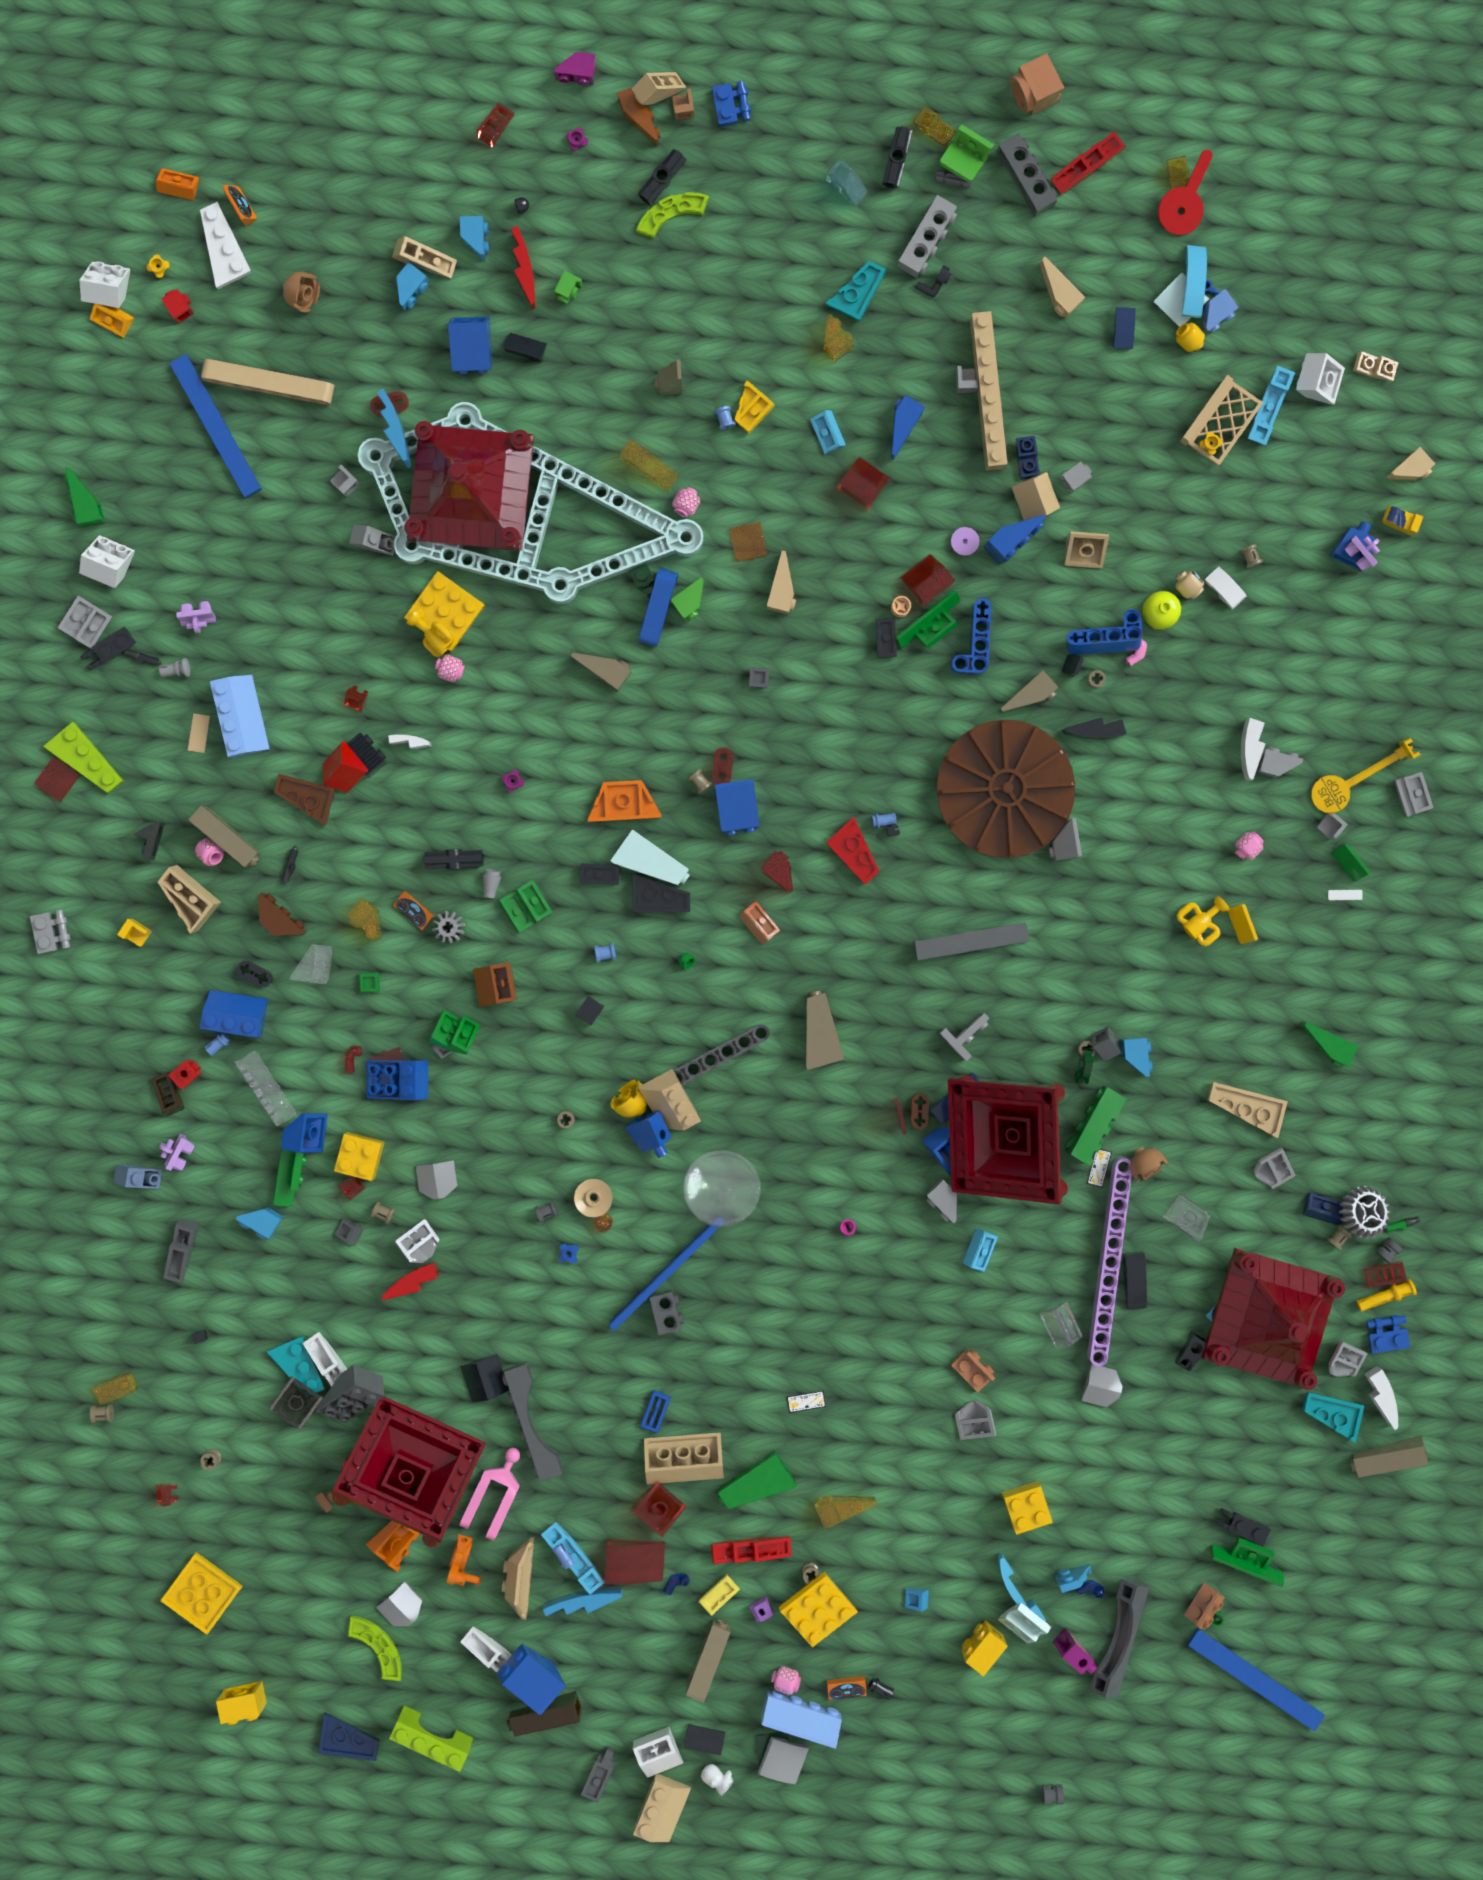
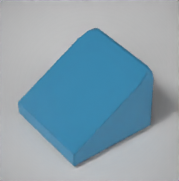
(916, 1599)

